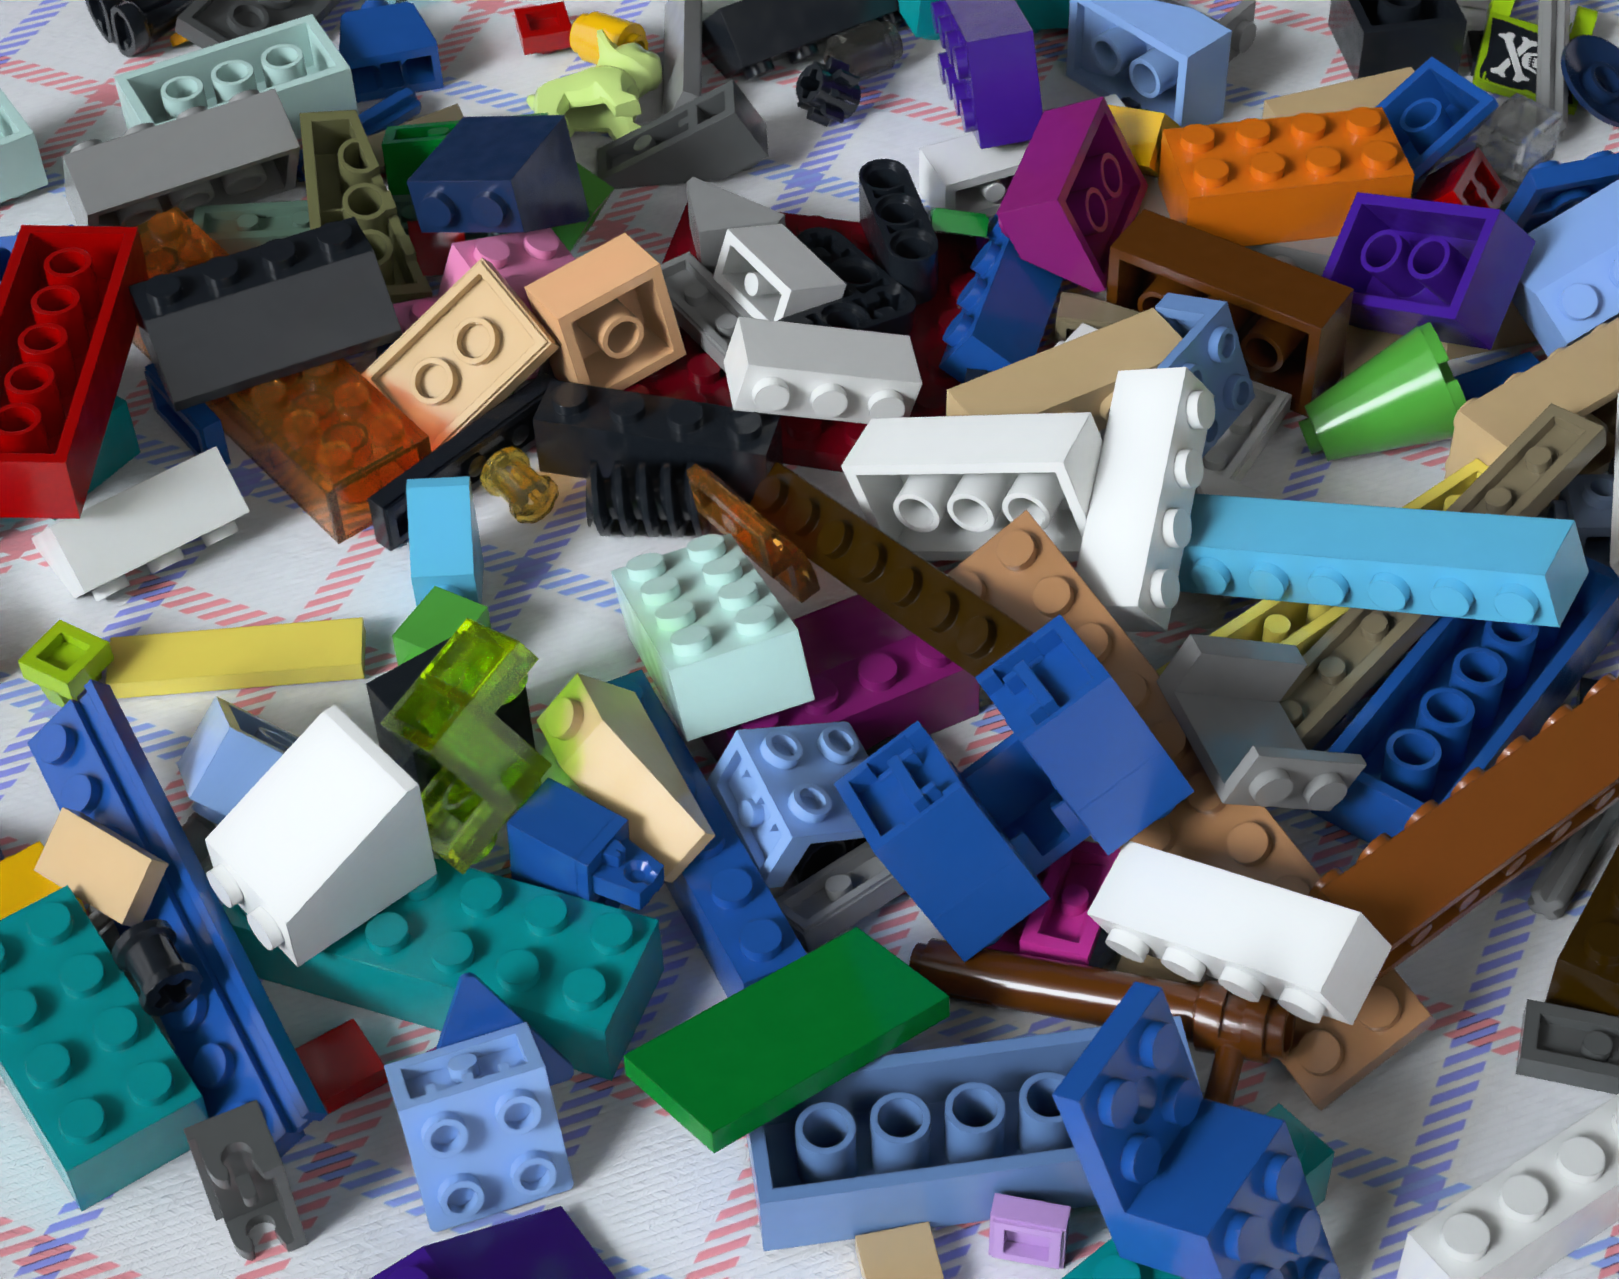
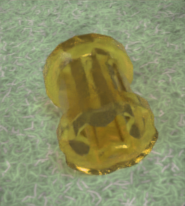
(519, 485)

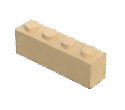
(1070, 375)

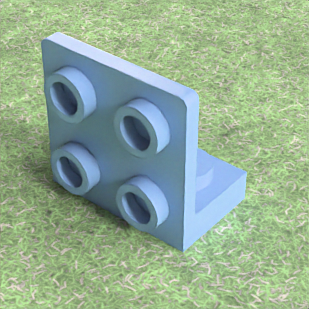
(783, 792)
(480, 1126)

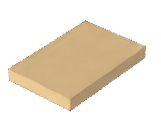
(462, 355)

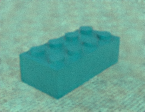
(87, 1054)

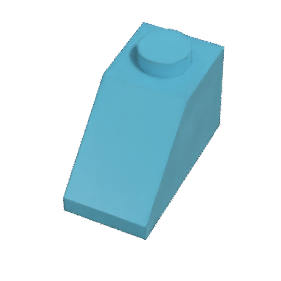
(444, 537)

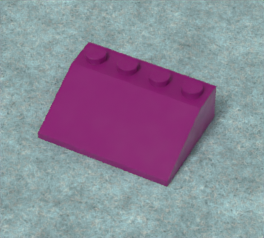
(871, 676)

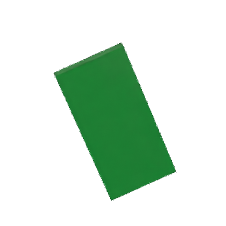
(785, 1038)

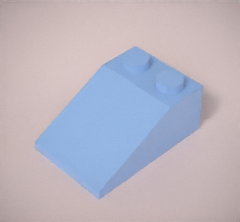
(1153, 53)

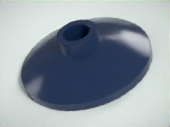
(1592, 76)

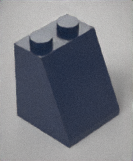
(500, 177)

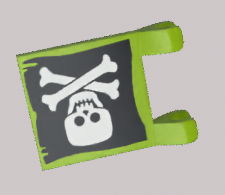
(1510, 51)

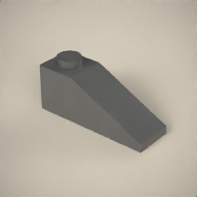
(698, 140)

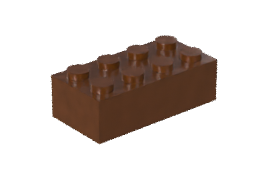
(1285, 317)

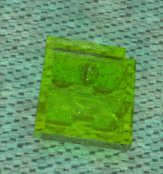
(478, 758)

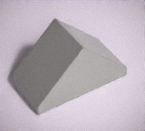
(715, 211)

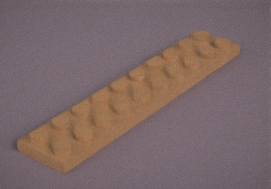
(1035, 583)

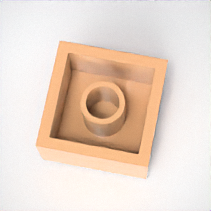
(608, 316)

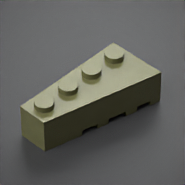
(347, 183)

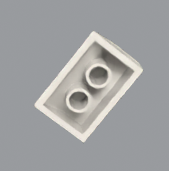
(144, 526)

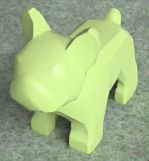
(604, 95)

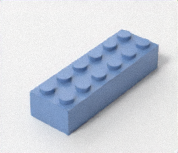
(922, 1142)

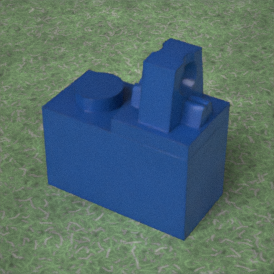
(579, 850)

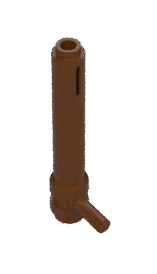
(1210, 1014)

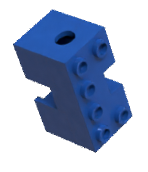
(981, 836)

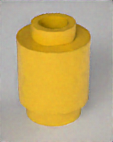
(620, 31)

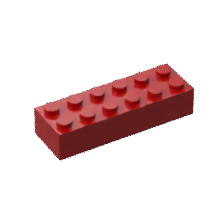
(62, 360)

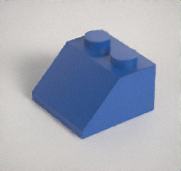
(1435, 114)

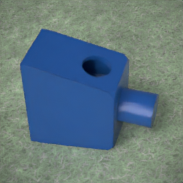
(389, 50)

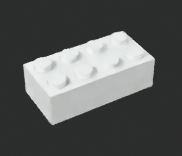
(962, 479)

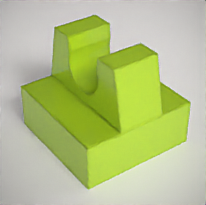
(65, 661)

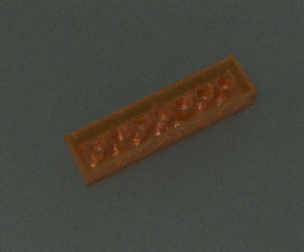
(314, 432)

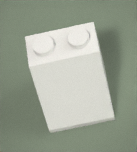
(322, 840)

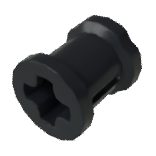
(157, 967)

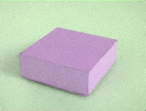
(1029, 1231)

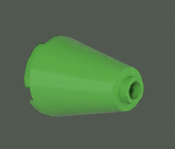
(1388, 402)

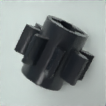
(828, 91)

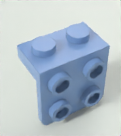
(1211, 353)

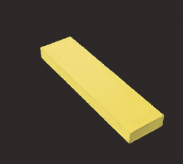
(237, 658)

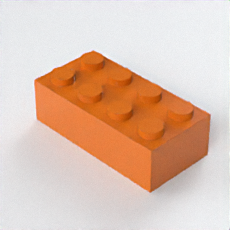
(1280, 174)

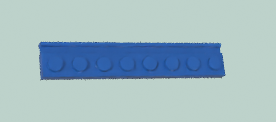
(230, 1030)

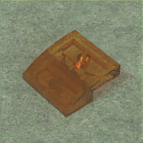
(753, 533)

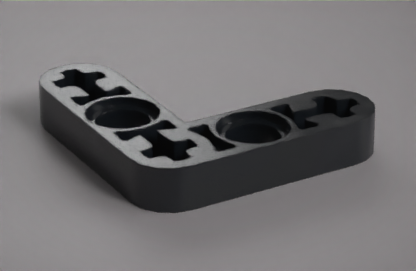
(873, 306)

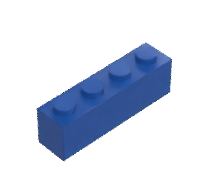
(1001, 310)

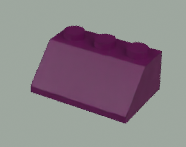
(1073, 193)

